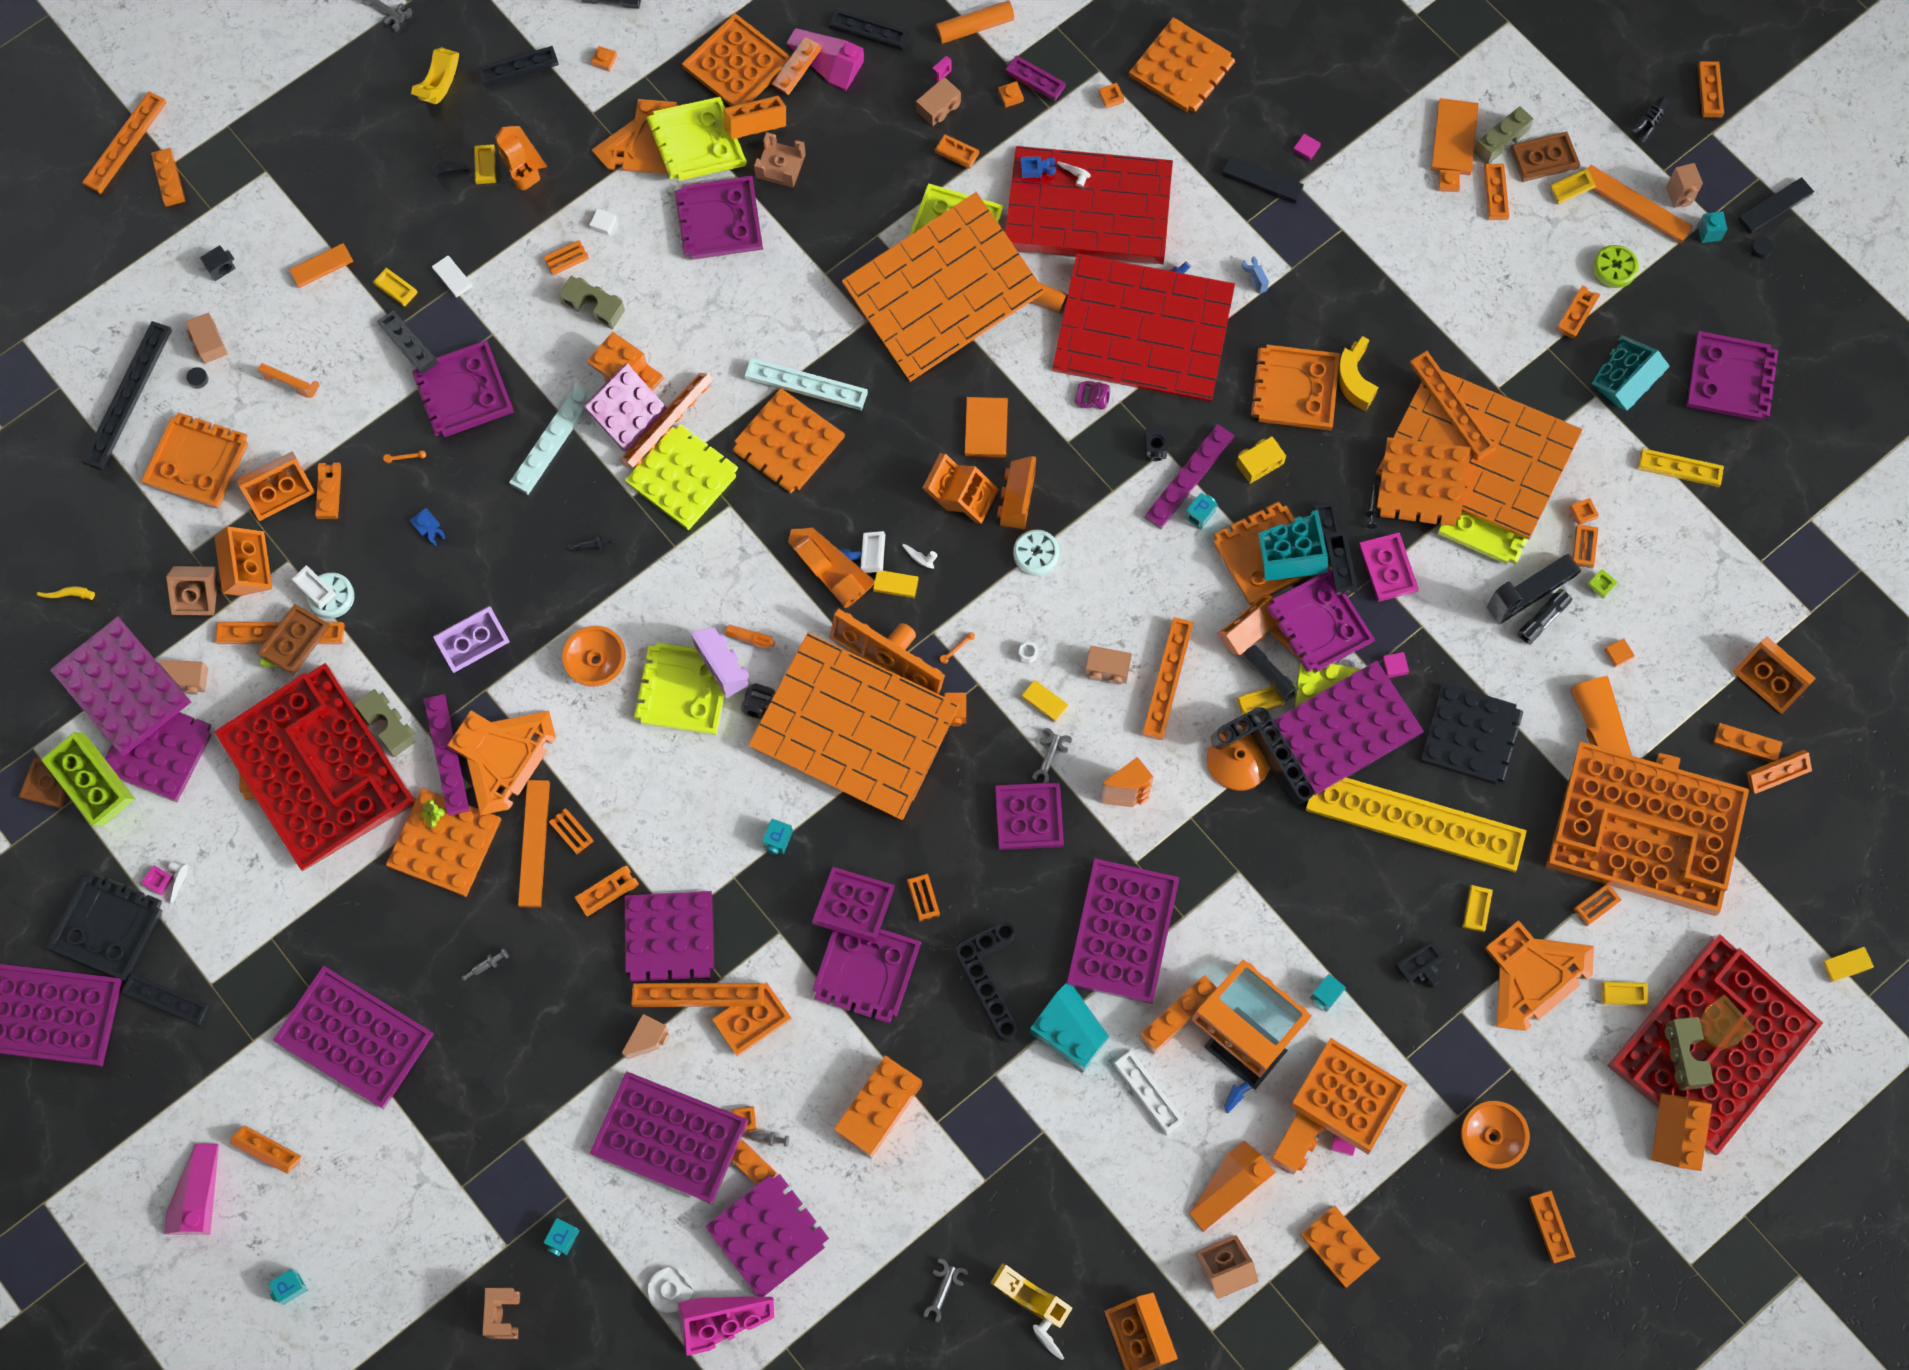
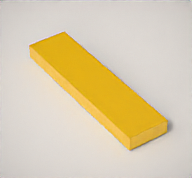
(1680, 467)

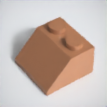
(192, 590)
(1227, 1267)

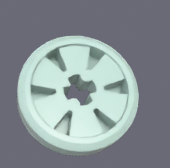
(1030, 542)
(341, 602)

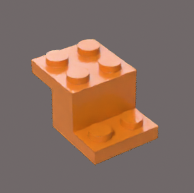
(615, 353)
(960, 488)

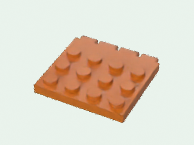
(1182, 66)
(1295, 387)
(787, 441)
(196, 460)
(1423, 481)
(1242, 552)

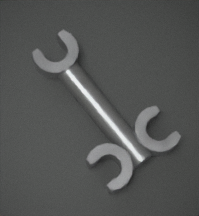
(394, 17)
(1054, 742)
(949, 1273)

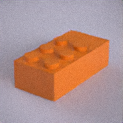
(878, 1106)

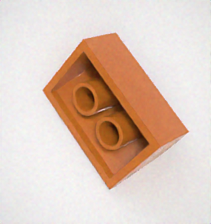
(275, 486)
(1017, 493)
(242, 561)
(1774, 674)
(1128, 785)
(1681, 1131)
(1141, 1333)

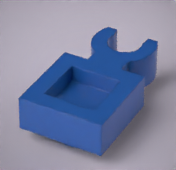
(1034, 167)
(426, 525)

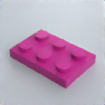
(1388, 567)

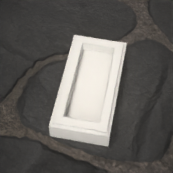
(452, 276)
(873, 552)
(313, 587)

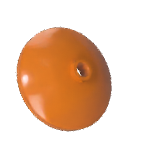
(588, 645)
(1237, 772)
(1508, 1127)

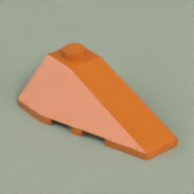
(1234, 1180)

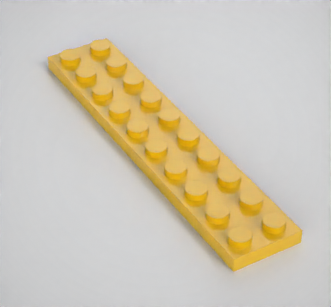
(1421, 823)

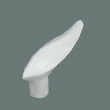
(1079, 172)
(920, 558)
(180, 874)
(1045, 1339)

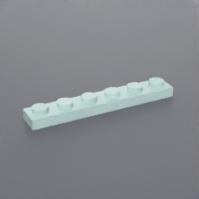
(806, 384)
(551, 440)

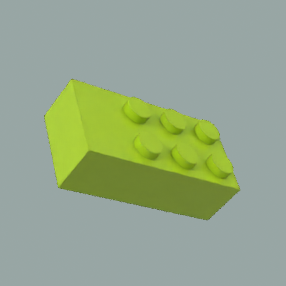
(88, 779)

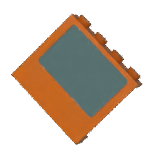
(1251, 1017)

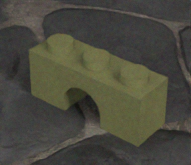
(1510, 128)
(578, 292)
(375, 708)
(1688, 1071)

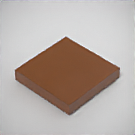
(42, 786)

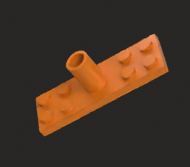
(885, 652)

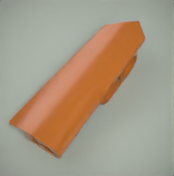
(519, 156)
(829, 564)
(1601, 714)

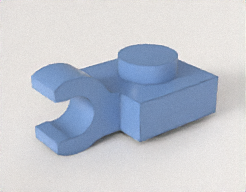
(1258, 277)

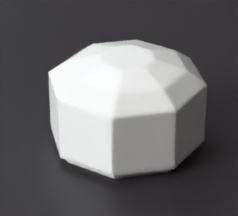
(1028, 652)

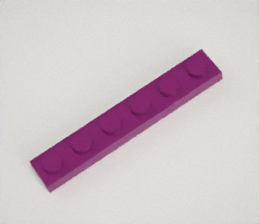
(1189, 476)
(446, 759)

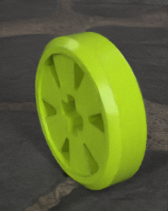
(1615, 276)

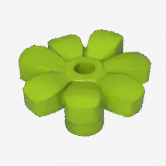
(431, 813)

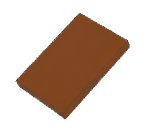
(1545, 156)
(293, 639)

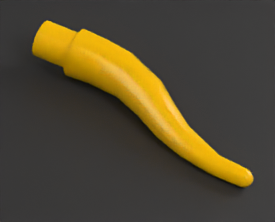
(68, 591)

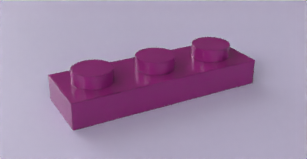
(1035, 78)

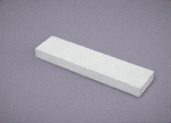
(1148, 1092)

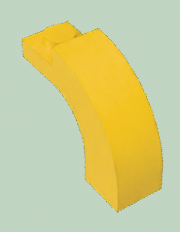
(439, 76)
(1351, 383)
(1030, 1296)

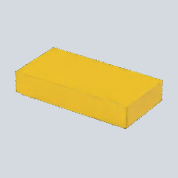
(485, 164)
(1572, 186)
(395, 287)
(896, 584)
(1263, 698)
(1044, 700)
(1477, 908)
(1848, 964)
(1624, 993)

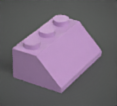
(471, 639)
(720, 660)

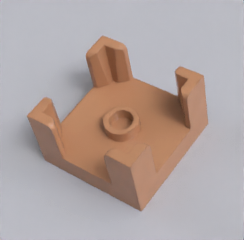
(780, 162)
(494, 1313)

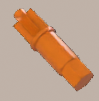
(749, 636)

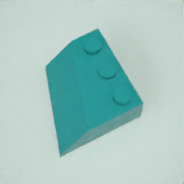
(1629, 372)
(1294, 549)
(1070, 1028)

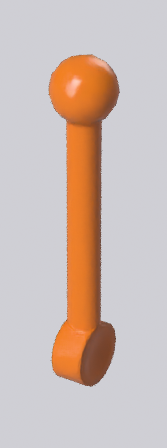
(387, 458)
(944, 658)

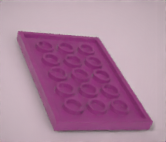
(120, 686)
(1348, 727)
(1123, 931)
(56, 1014)
(353, 1037)
(669, 1137)

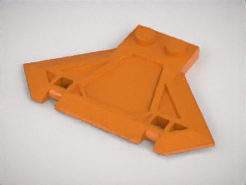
(635, 142)
(501, 755)
(1535, 974)

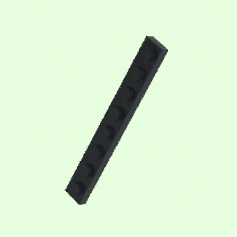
(127, 395)

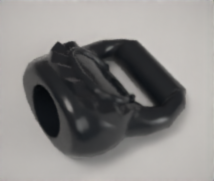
(756, 706)

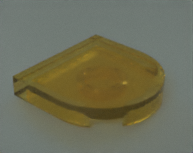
(1724, 1024)

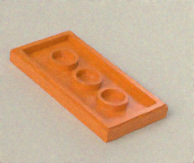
(1455, 136)

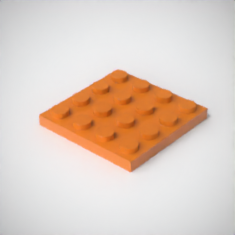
(736, 62)
(444, 853)
(1349, 1096)

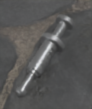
(491, 961)
(767, 1138)

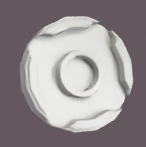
(668, 1288)

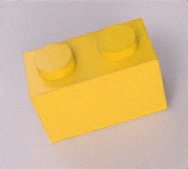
(1260, 459)

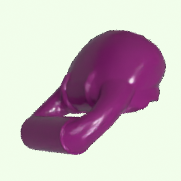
(1098, 395)

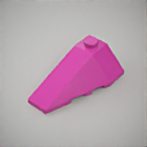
(837, 59)
(194, 1197)
(714, 1319)

